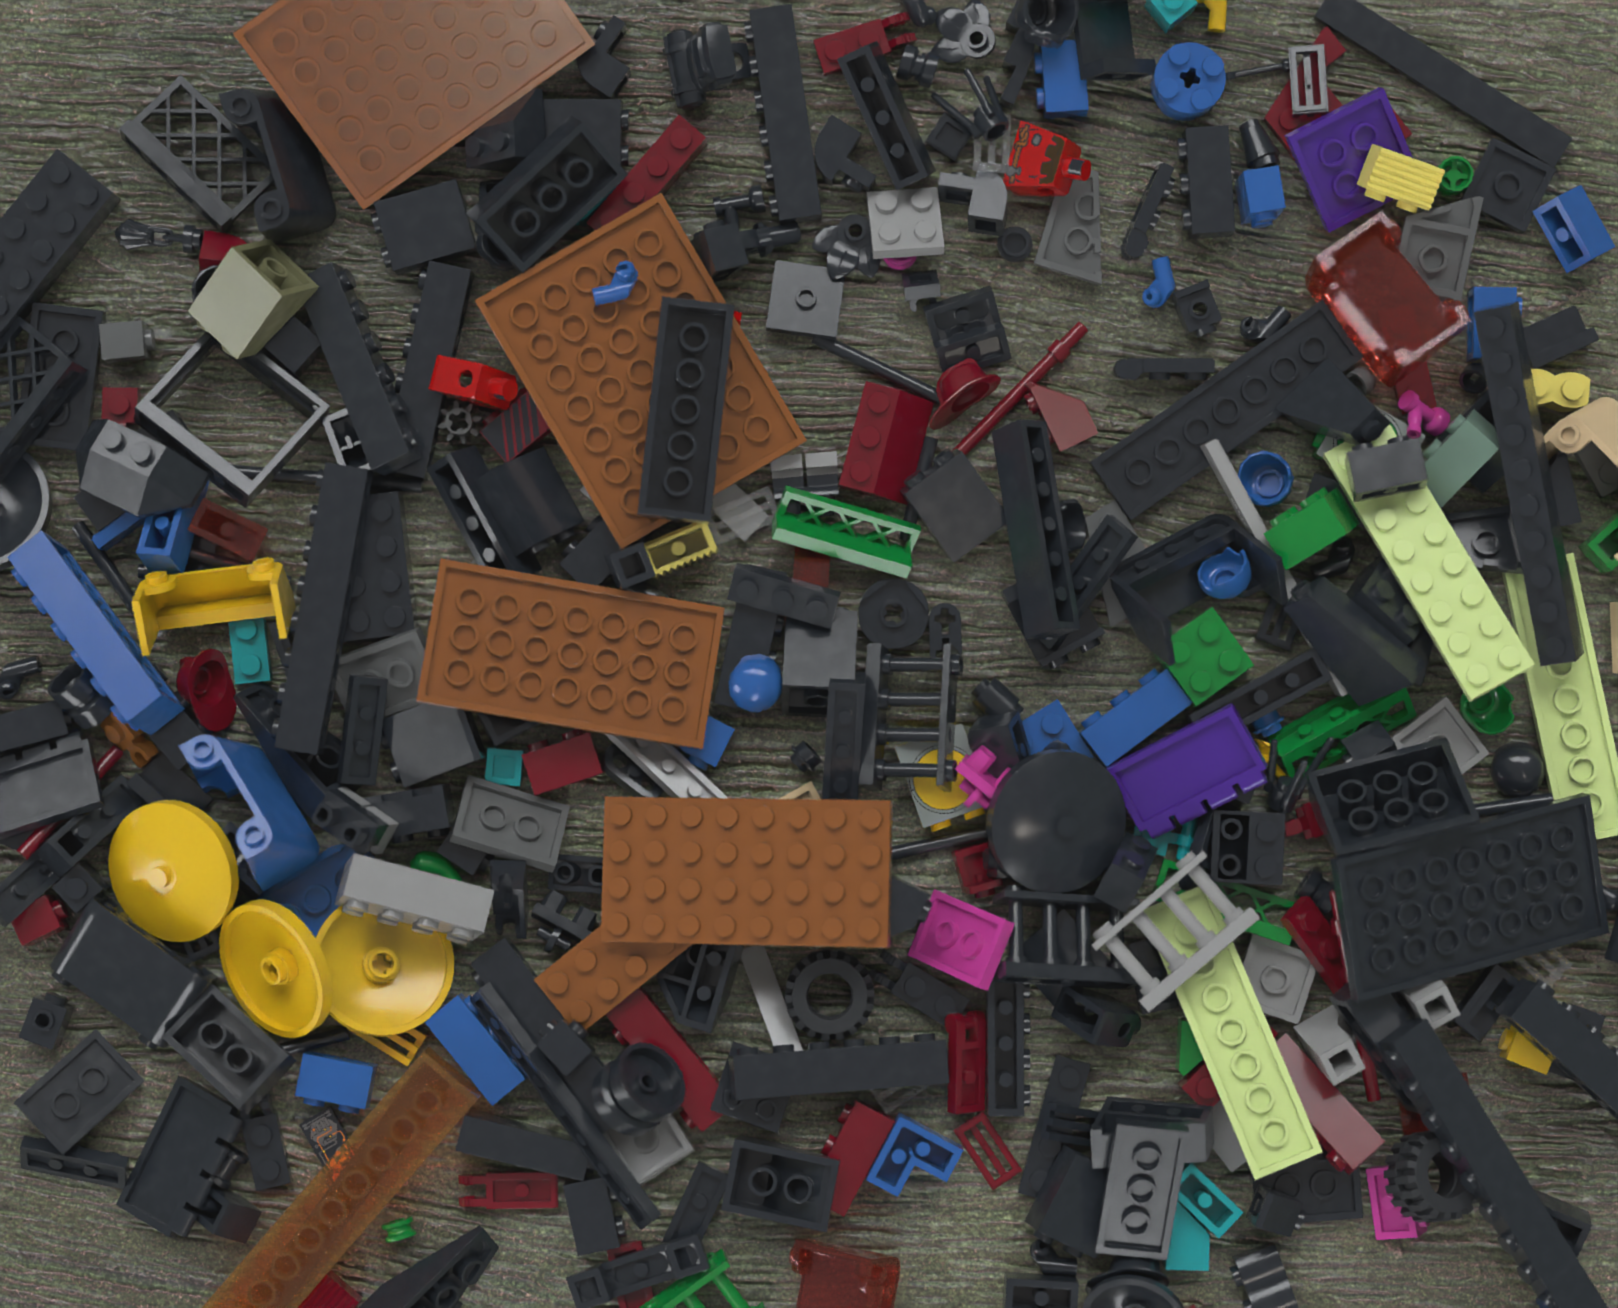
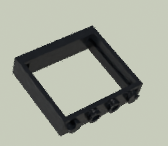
(222, 473)

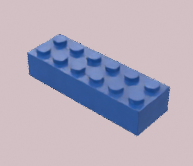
(94, 633)

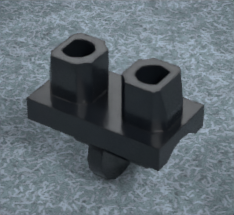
(549, 914)

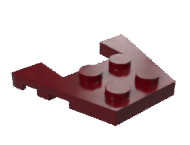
(1280, 117)

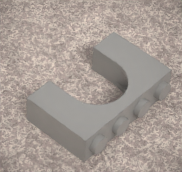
(1331, 1041)

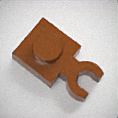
(126, 738)

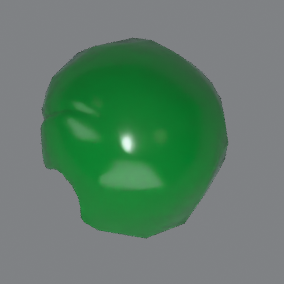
(1489, 712)

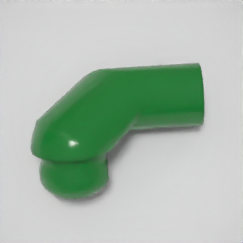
(435, 864)

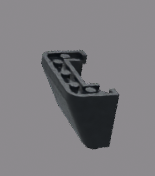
(303, 194)
(129, 971)

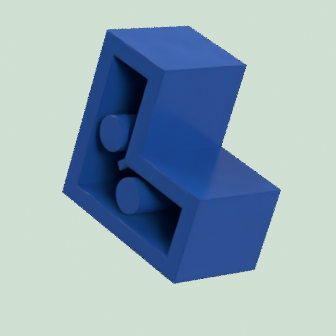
(910, 1146)

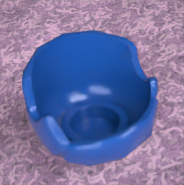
(1266, 478)
(1225, 574)
(755, 683)

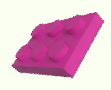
(961, 940)

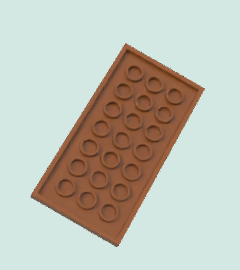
(570, 654)
(747, 871)

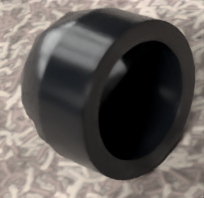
(1468, 384)

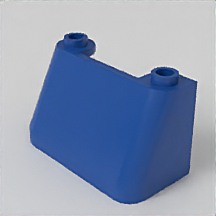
(278, 836)

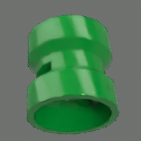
(1458, 173)

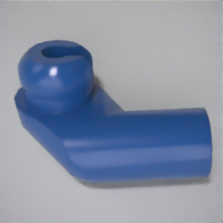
(1162, 286)

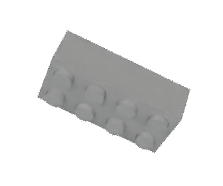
(413, 898)

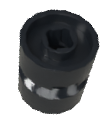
(75, 692)

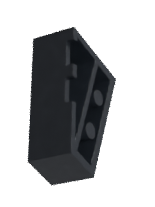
(1197, 1117)

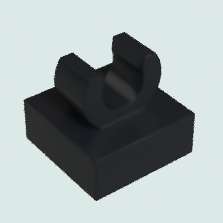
(920, 286)

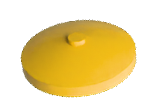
(173, 870)
(275, 968)
(384, 973)

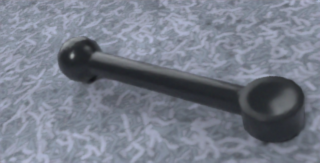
(1284, 65)

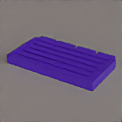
(1188, 768)

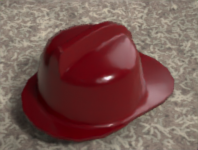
(960, 389)
(208, 687)

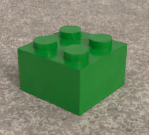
(1304, 532)
(1205, 657)

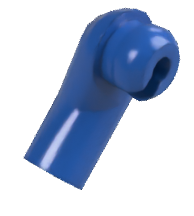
(620, 286)

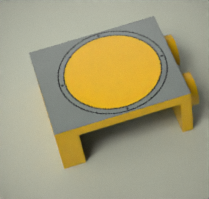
(932, 803)

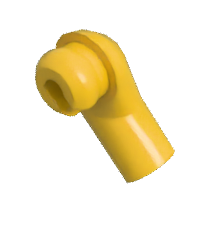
(1217, 14)

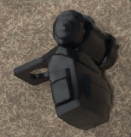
(703, 63)

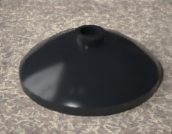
(1131, 1292)

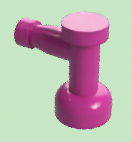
(1434, 419)

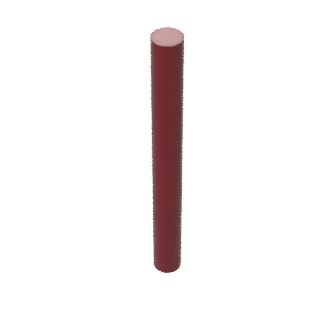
(40, 834)

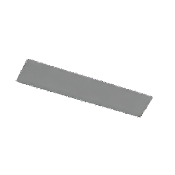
(769, 997)

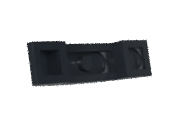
(638, 1270)

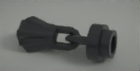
(135, 235)

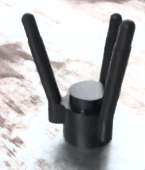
(988, 118)
(1287, 790)

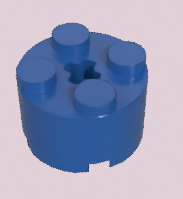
(1207, 78)

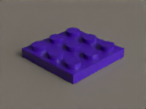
(1334, 152)

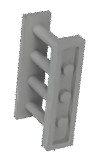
(1207, 942)

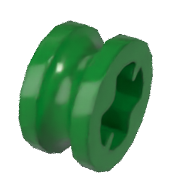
(398, 1229)

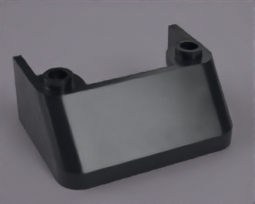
(1166, 579)

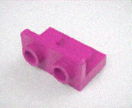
(1387, 1219)

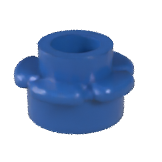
(1268, 724)

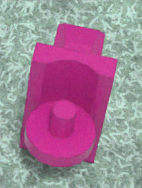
(975, 770)

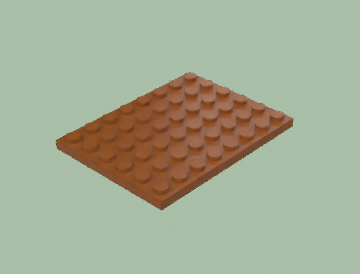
(404, 79)
(596, 363)

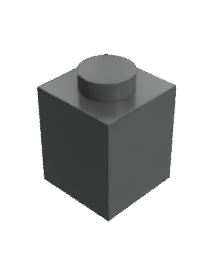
(126, 341)

